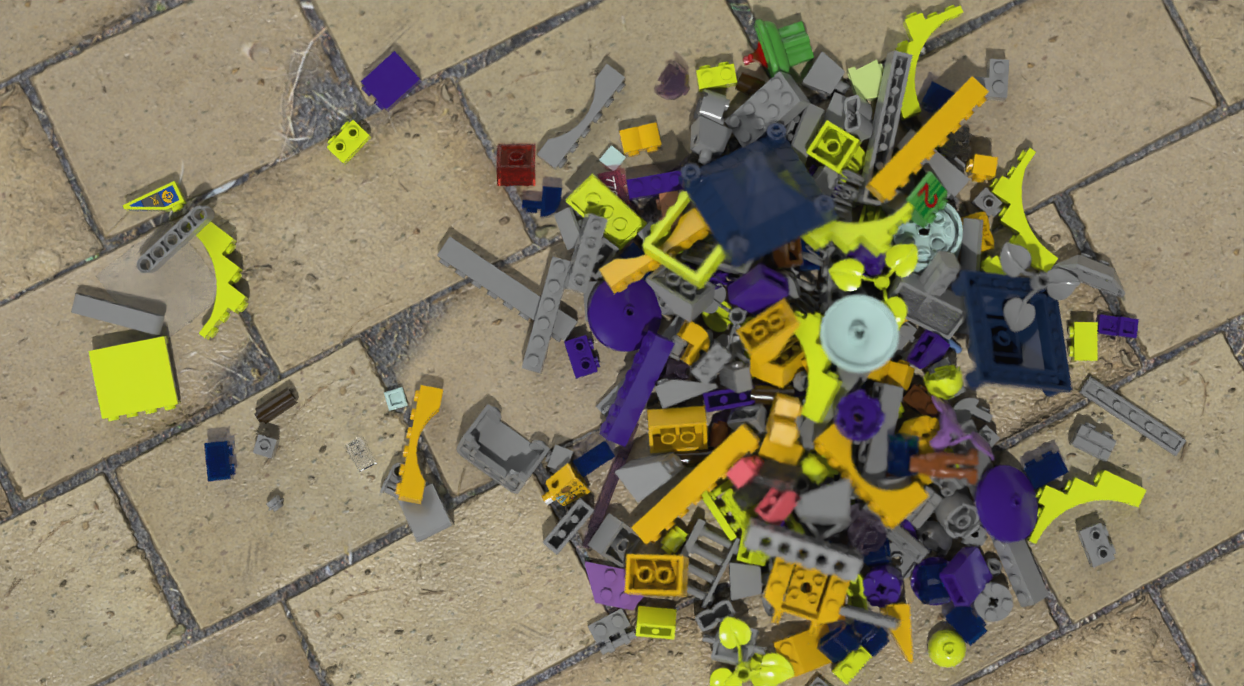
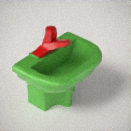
(780, 47)

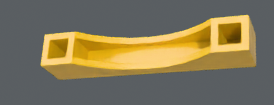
(623, 272)
(412, 482)

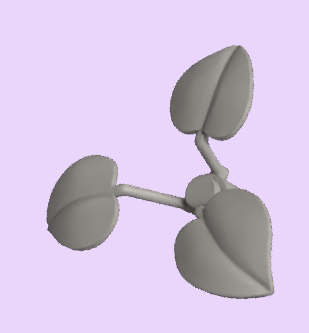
(1059, 285)
(736, 316)

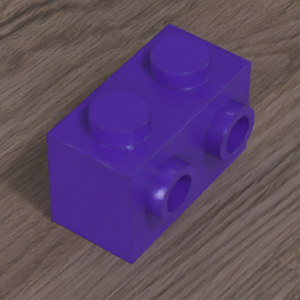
(581, 356)

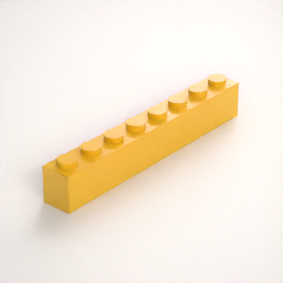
(927, 139)
(695, 484)

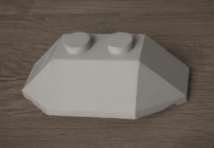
(1093, 273)

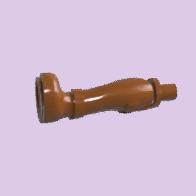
(935, 463)

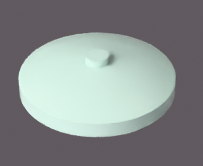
(859, 334)

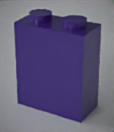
(390, 82)
(758, 289)
(966, 576)

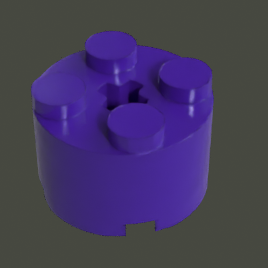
(872, 264)
(888, 576)

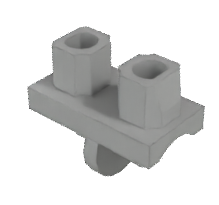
(950, 484)

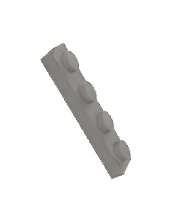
(902, 539)

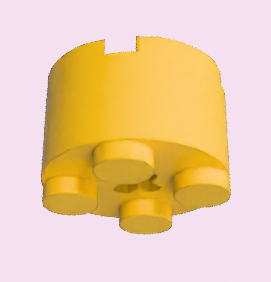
(925, 428)

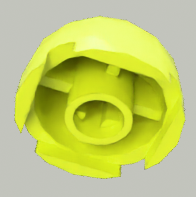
(944, 382)
(946, 648)

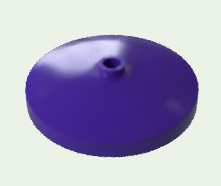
(610, 321)
(1006, 504)

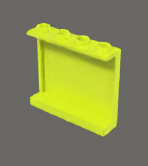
(133, 378)

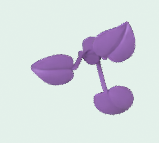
(949, 425)

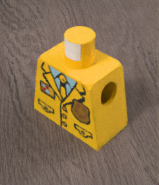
(565, 486)

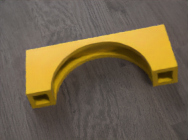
(889, 505)

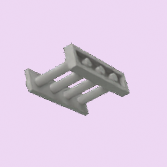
(692, 547)

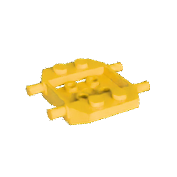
(800, 603)

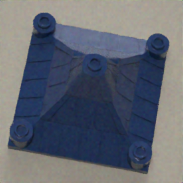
(757, 197)
(1008, 358)

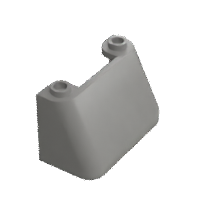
(501, 451)

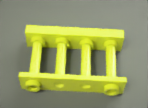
(720, 512)
(743, 519)

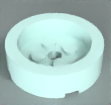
(944, 235)

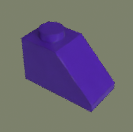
(927, 350)

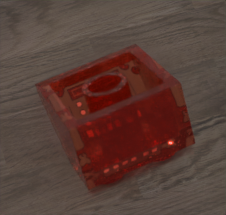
(516, 165)

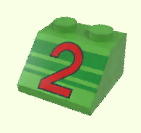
(927, 200)

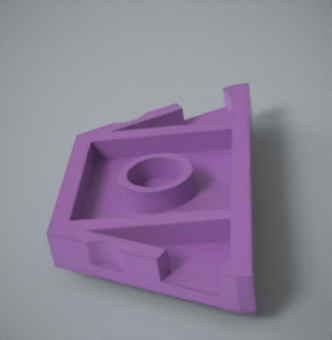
(609, 586)

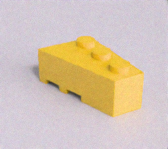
(783, 367)

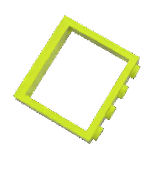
(707, 269)

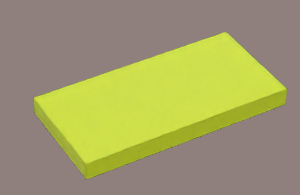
(598, 199)

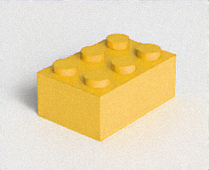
(677, 429)
(656, 575)

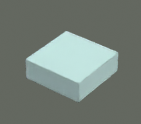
(612, 158)
(395, 399)

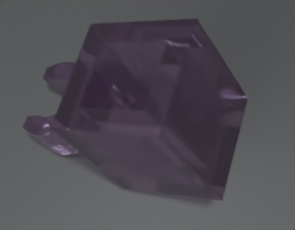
(675, 370)

